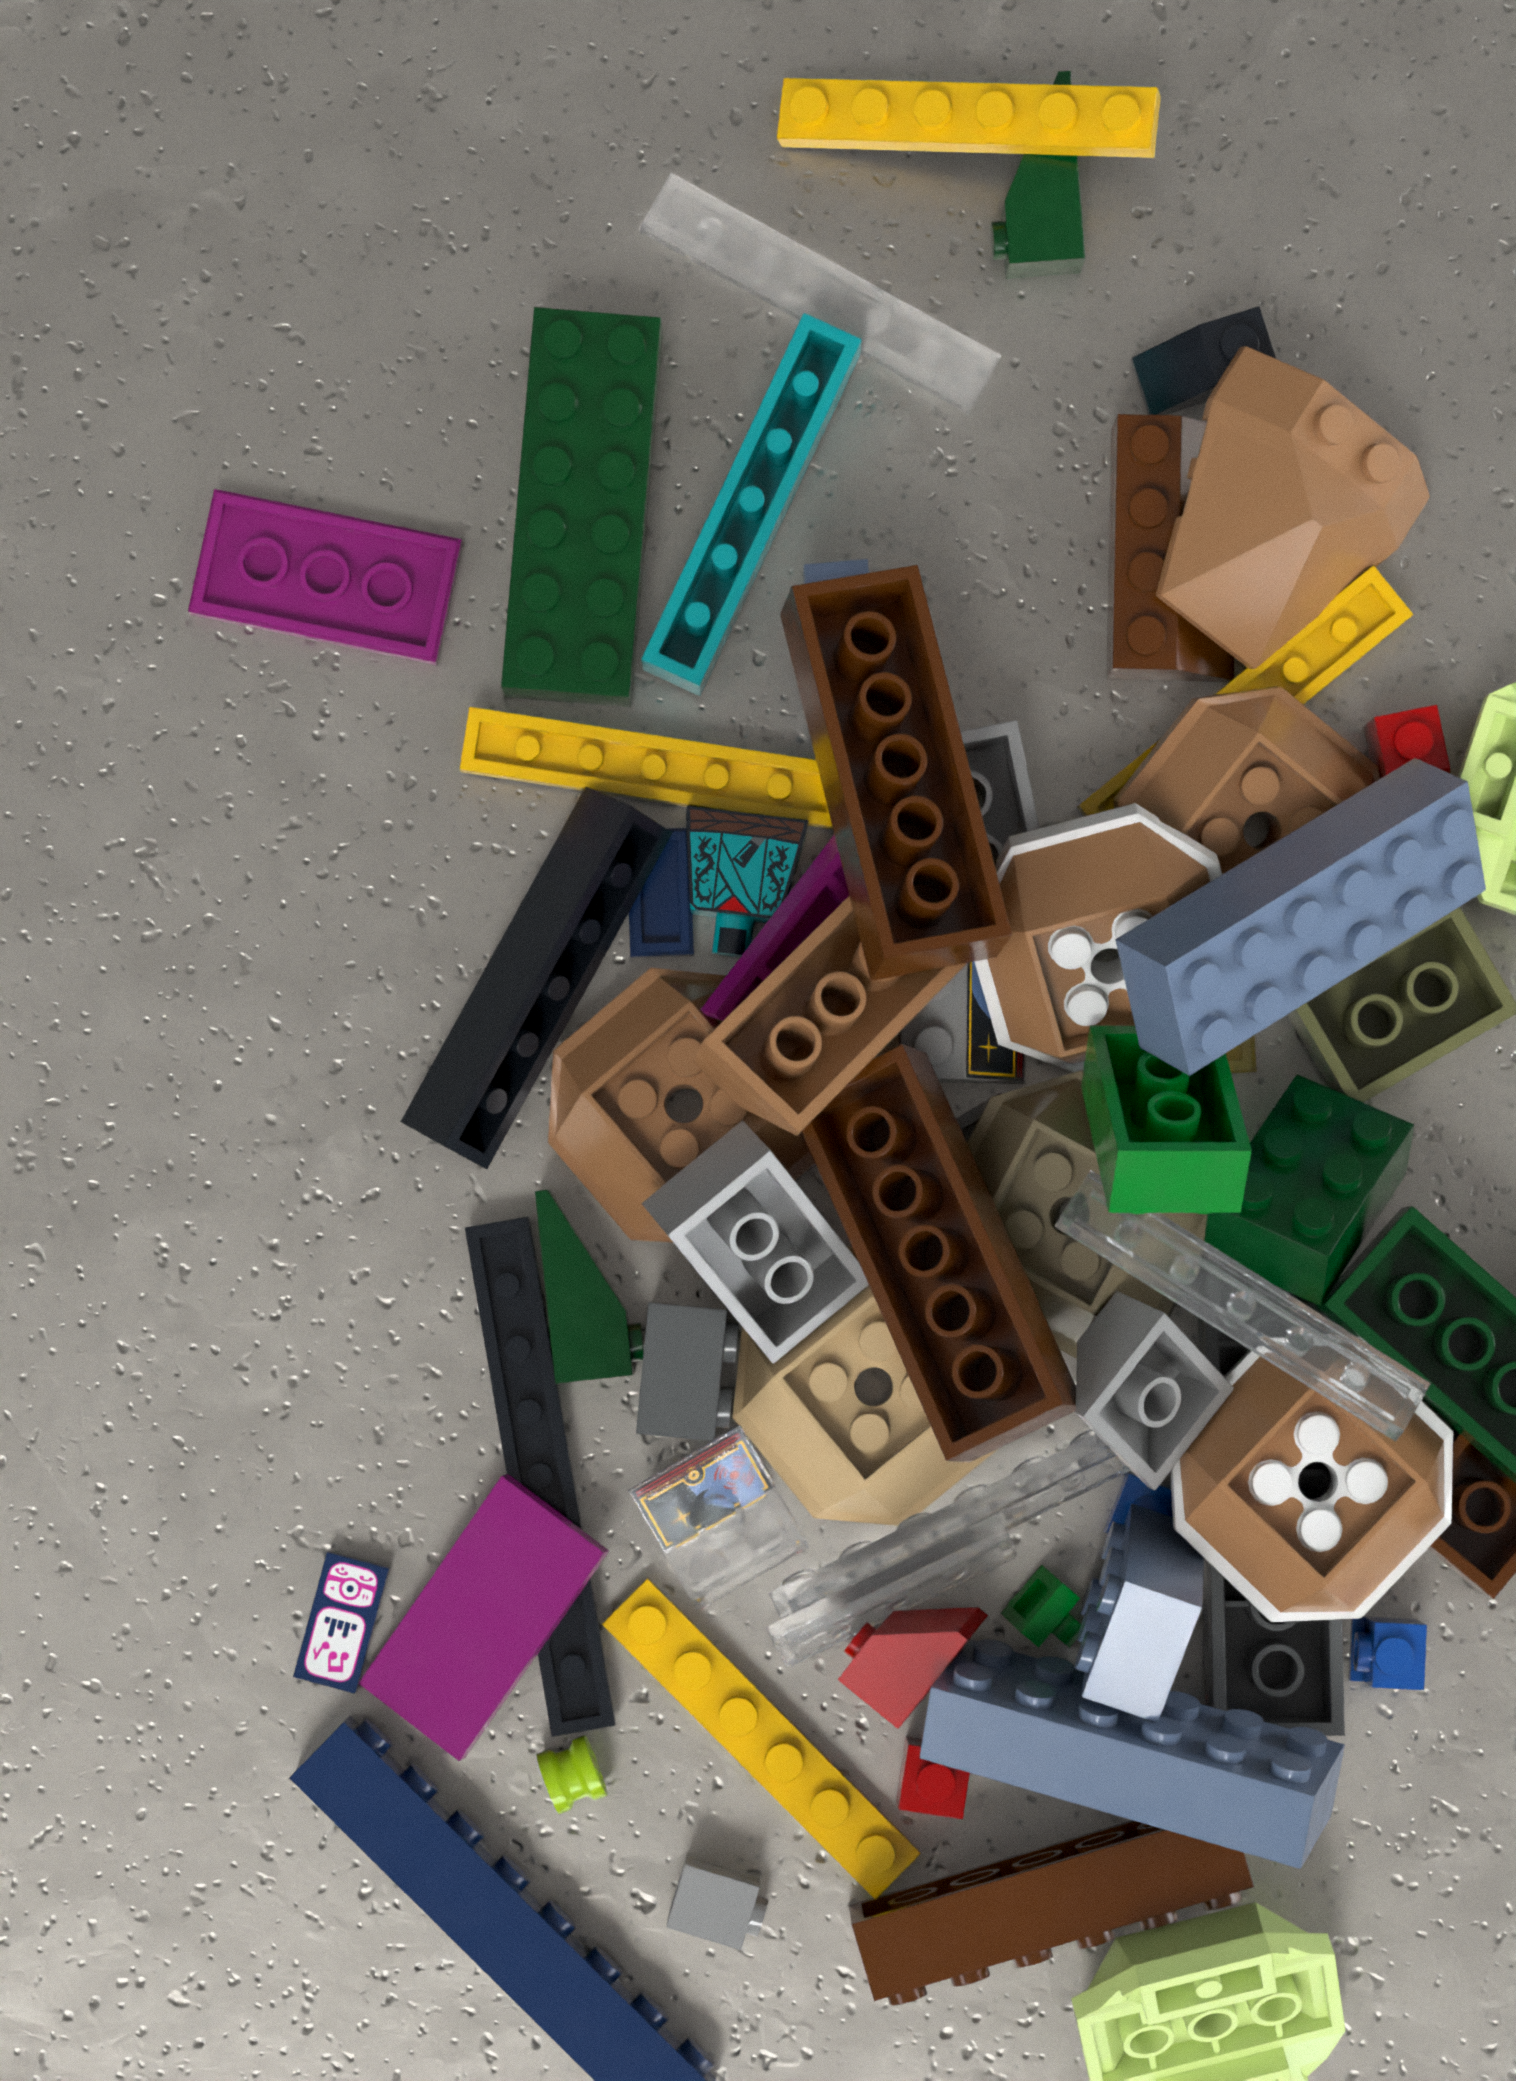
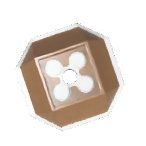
(1068, 899)
(1300, 1555)

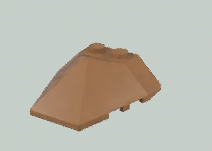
(1283, 506)

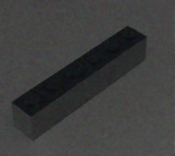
(536, 976)

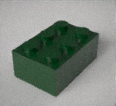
(1313, 1188)

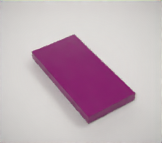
(325, 577)
(483, 1617)

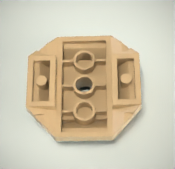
(826, 1443)

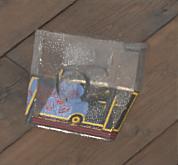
(718, 1518)

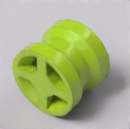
(571, 1774)

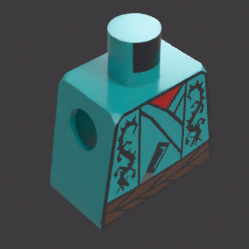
(740, 870)

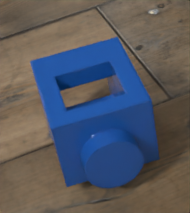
(1388, 1652)

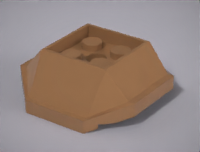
(1243, 758)
(615, 1092)

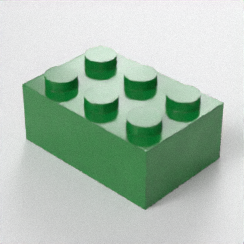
(1163, 1134)

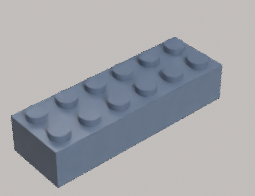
(1301, 915)
(1190, 1773)

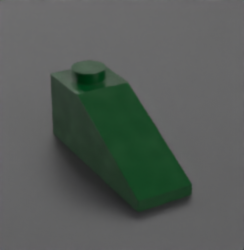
(1042, 216)
(584, 1312)

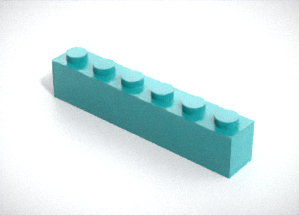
(751, 504)

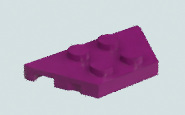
(801, 912)

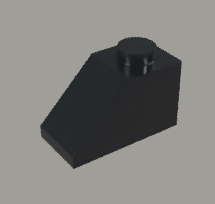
(1191, 364)

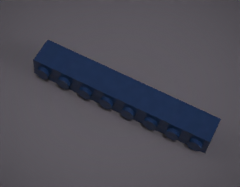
(491, 1913)

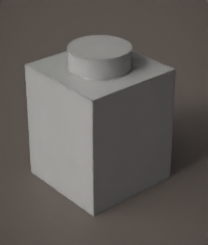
(716, 1904)

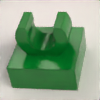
(1044, 1609)

